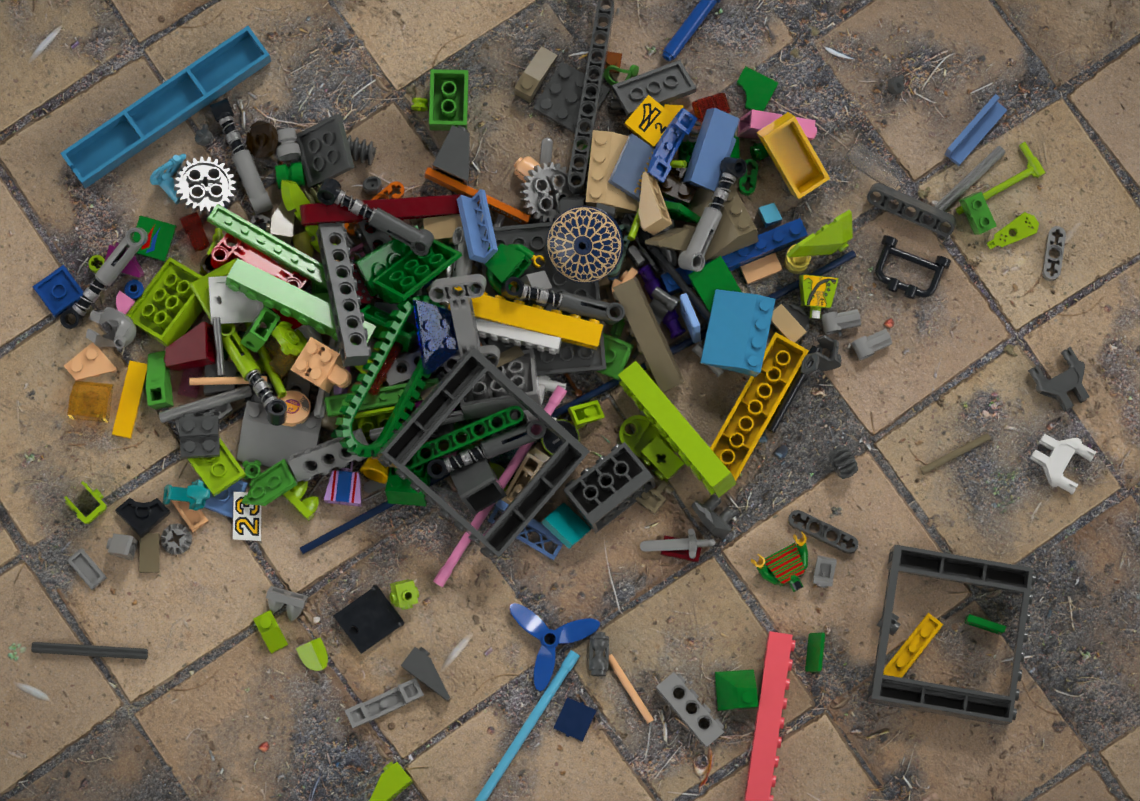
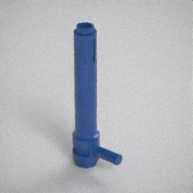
(688, 29)

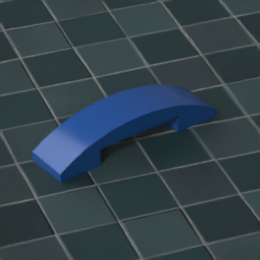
(669, 143)

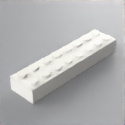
(518, 336)

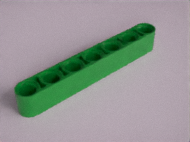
(471, 436)

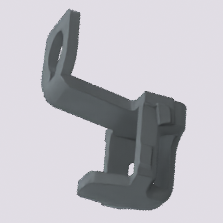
(821, 361)

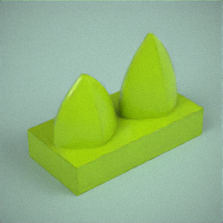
(307, 506)

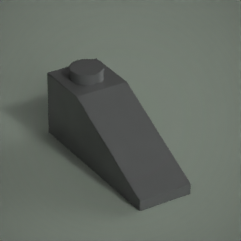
(423, 669)

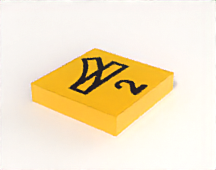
(649, 121)

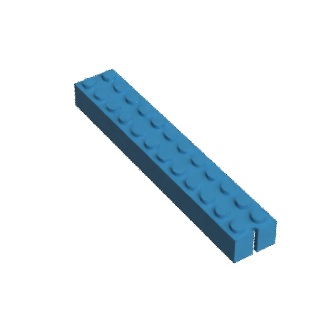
(166, 107)

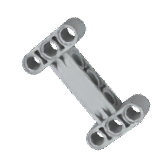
(463, 314)

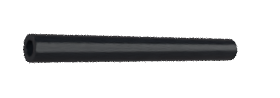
(790, 394)

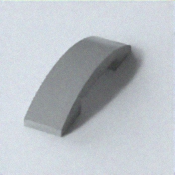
(384, 703)

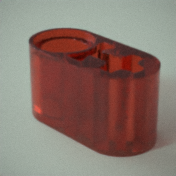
(715, 101)

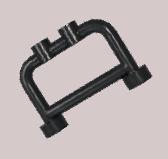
(910, 290)

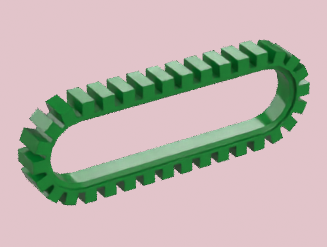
(372, 369)

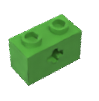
(977, 213)

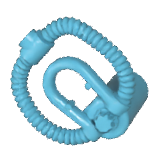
(165, 179)

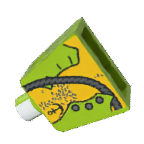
(817, 293)

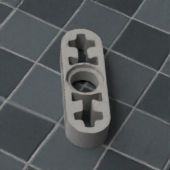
(1057, 267)

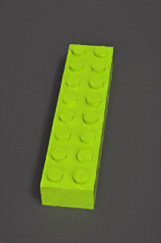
(676, 430)

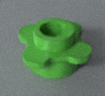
(248, 465)

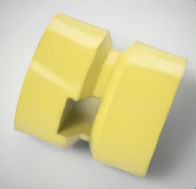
(796, 264)

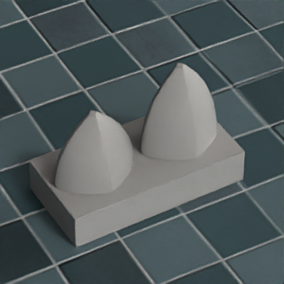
(294, 601)

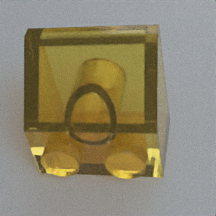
(90, 401)

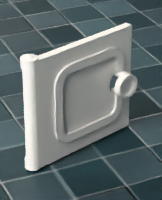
(234, 305)

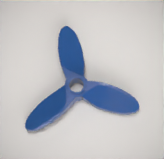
(565, 634)

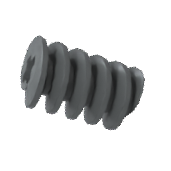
(362, 150)

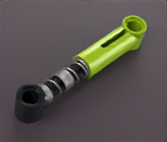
(251, 372)

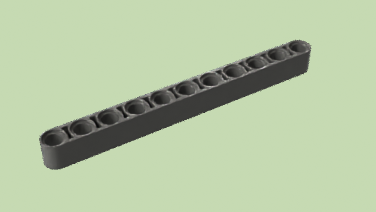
(588, 102)

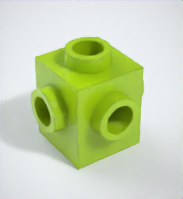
(404, 594)

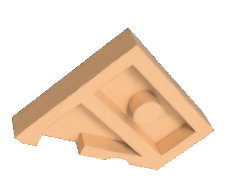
(89, 363)

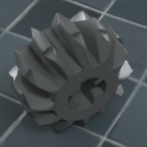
(843, 462)

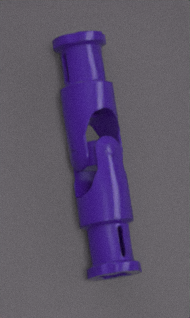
(671, 318)

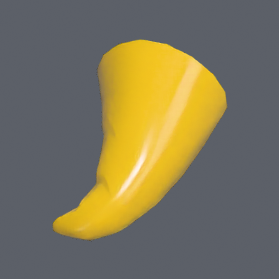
(375, 471)

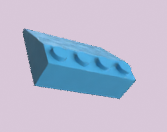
(738, 331)

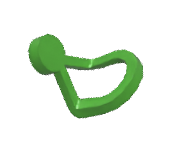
(632, 72)

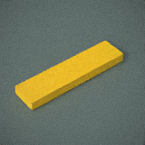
(130, 400)
(913, 646)

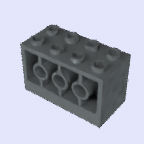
(611, 499)

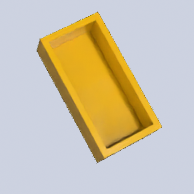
(793, 155)

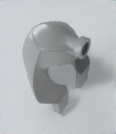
(122, 331)

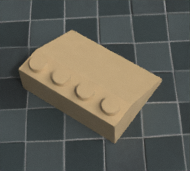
(603, 157)

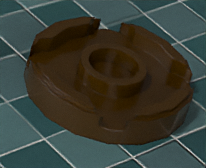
(262, 139)

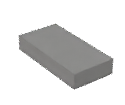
(86, 569)

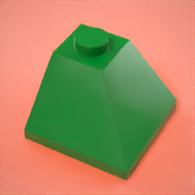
(736, 690)

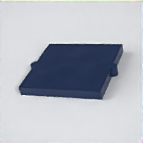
(574, 719)

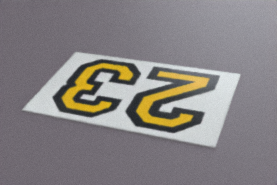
(246, 519)

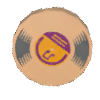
(297, 408)

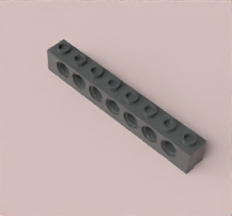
(351, 354)

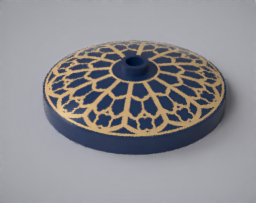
(601, 238)

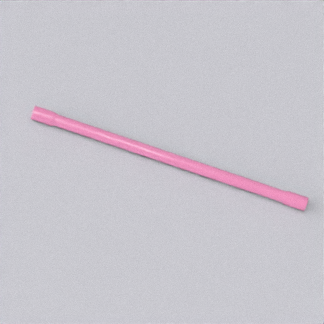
(446, 570)

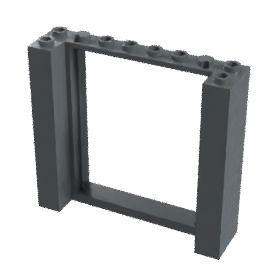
(435, 410)
(943, 698)

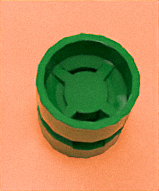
(292, 173)

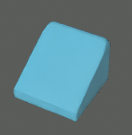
(769, 214)

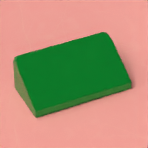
(815, 652)

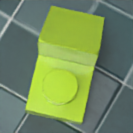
(586, 413)
(270, 631)

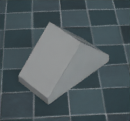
(536, 279)

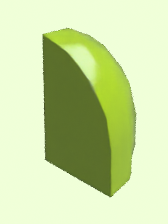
(313, 654)

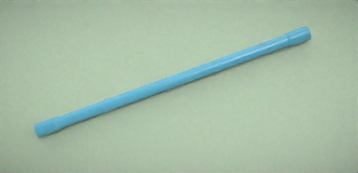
(565, 668)

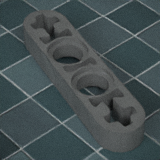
(824, 529)

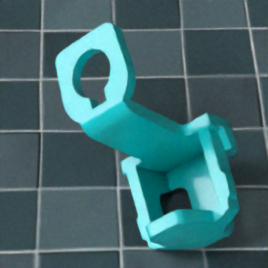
(195, 494)

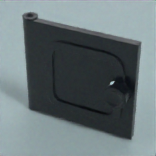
(371, 616)

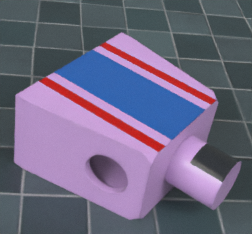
(344, 487)

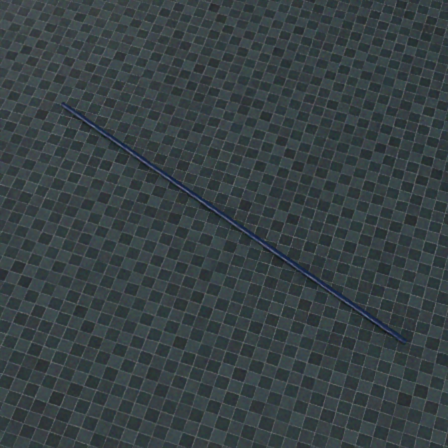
(564, 409)

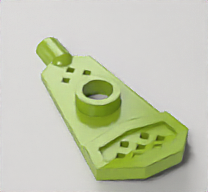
(1019, 226)

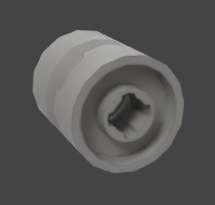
(286, 147)

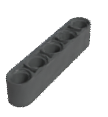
(917, 217)

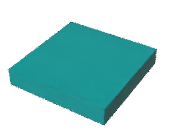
(566, 525)

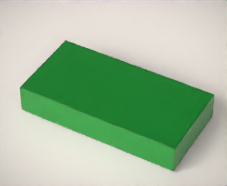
(985, 624)

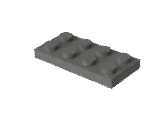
(662, 84)

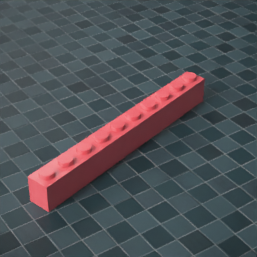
(768, 717)

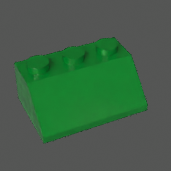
(379, 318)

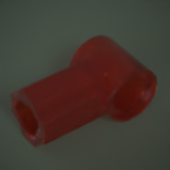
(194, 228)

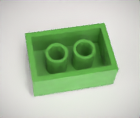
(448, 99)

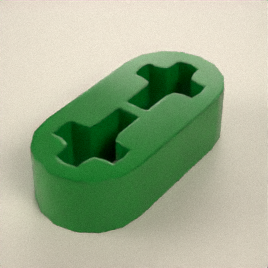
(752, 177)

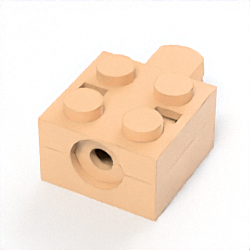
(321, 366)

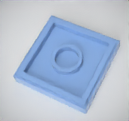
(690, 318)

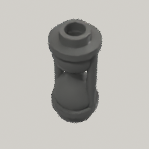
(598, 664)

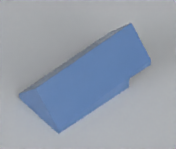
(712, 146)

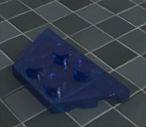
(435, 335)

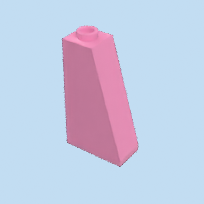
(756, 120)

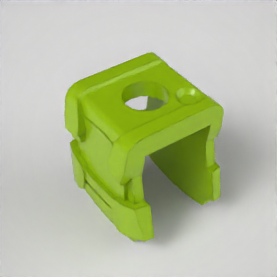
(93, 515)

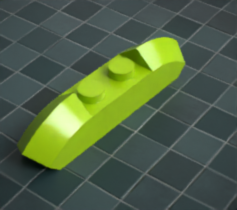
(292, 199)

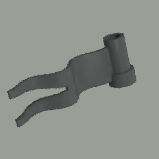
(660, 306)

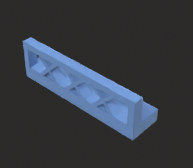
(975, 131)
(474, 229)
(536, 527)

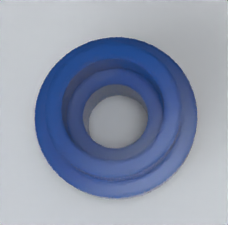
(138, 293)

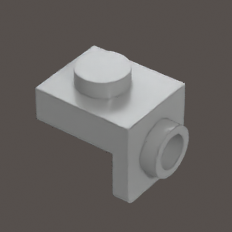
(824, 571)

